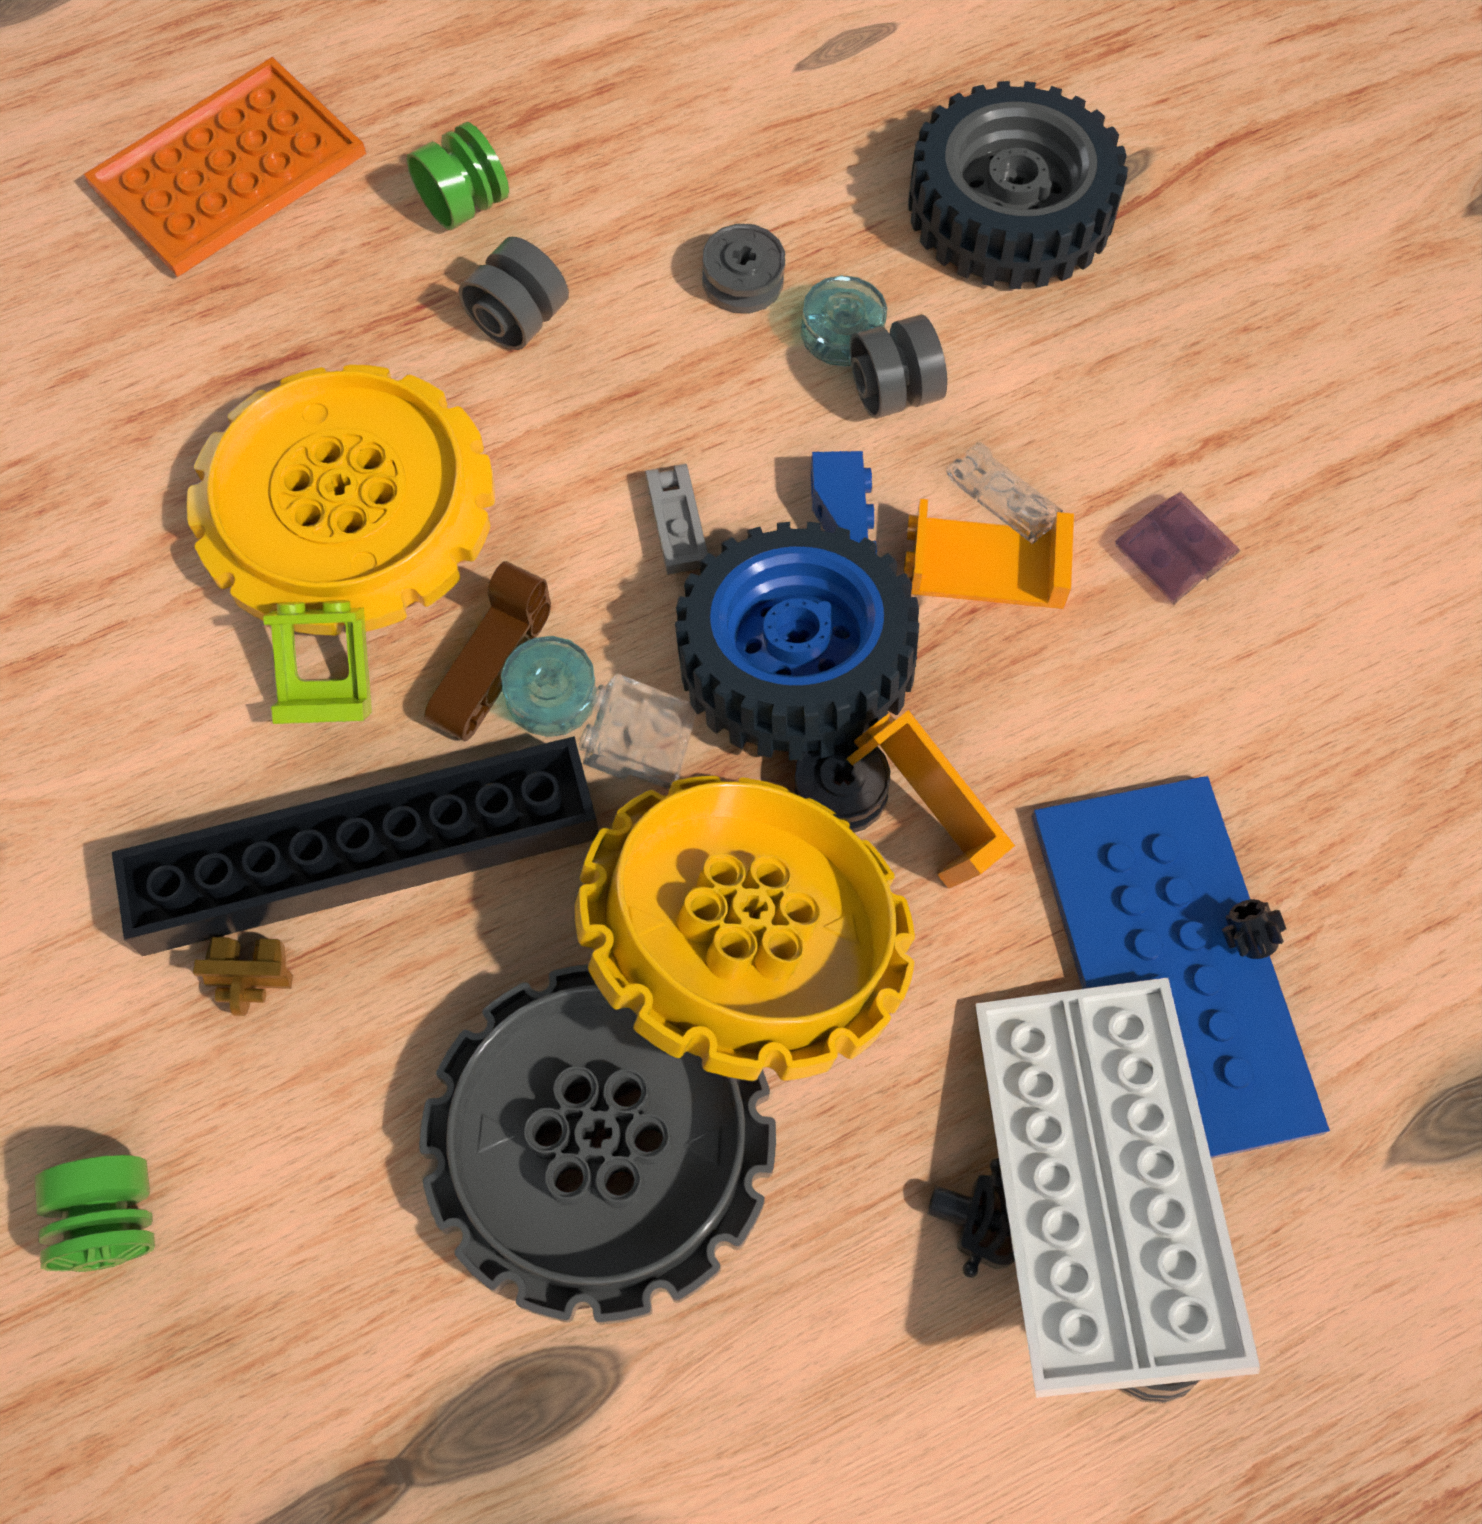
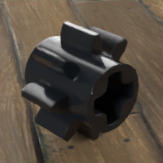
(1254, 929)

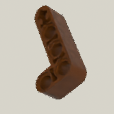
(474, 681)

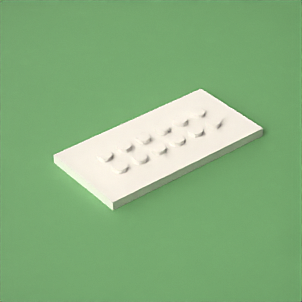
(1111, 1192)

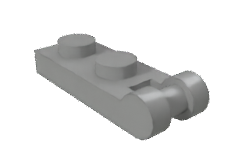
(676, 519)

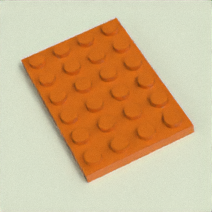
(225, 165)

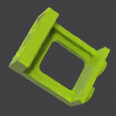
(319, 699)

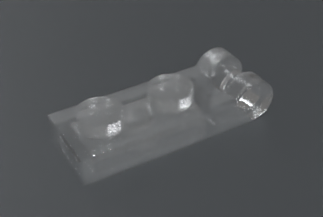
(1003, 493)

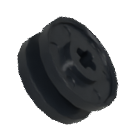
(856, 803)

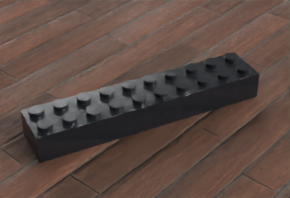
(353, 846)

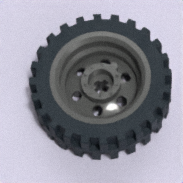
(1016, 184)

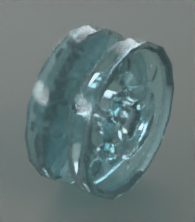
(836, 311)
(529, 682)

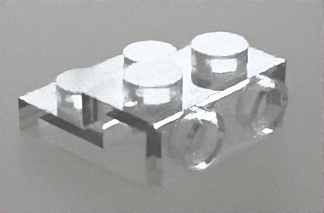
(637, 732)

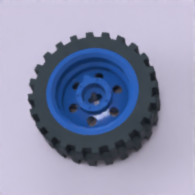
(793, 675)

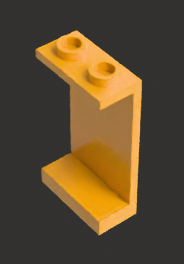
(989, 561)
(942, 792)

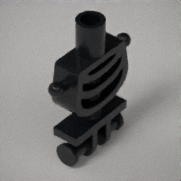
(966, 1212)

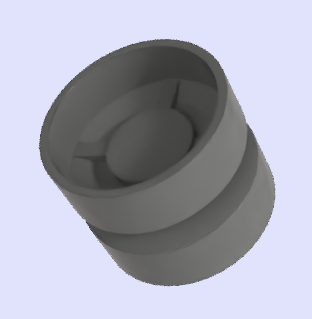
(514, 293)
(898, 366)

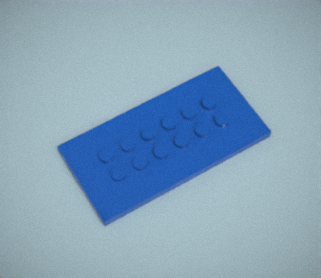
(1147, 899)

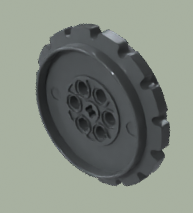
(587, 1241)

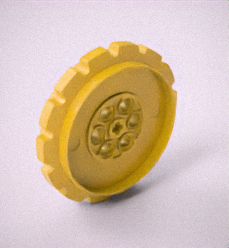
(360, 419)
(755, 880)

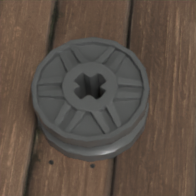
(743, 268)

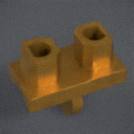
(244, 978)

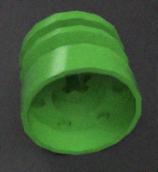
(458, 175)
(93, 1204)

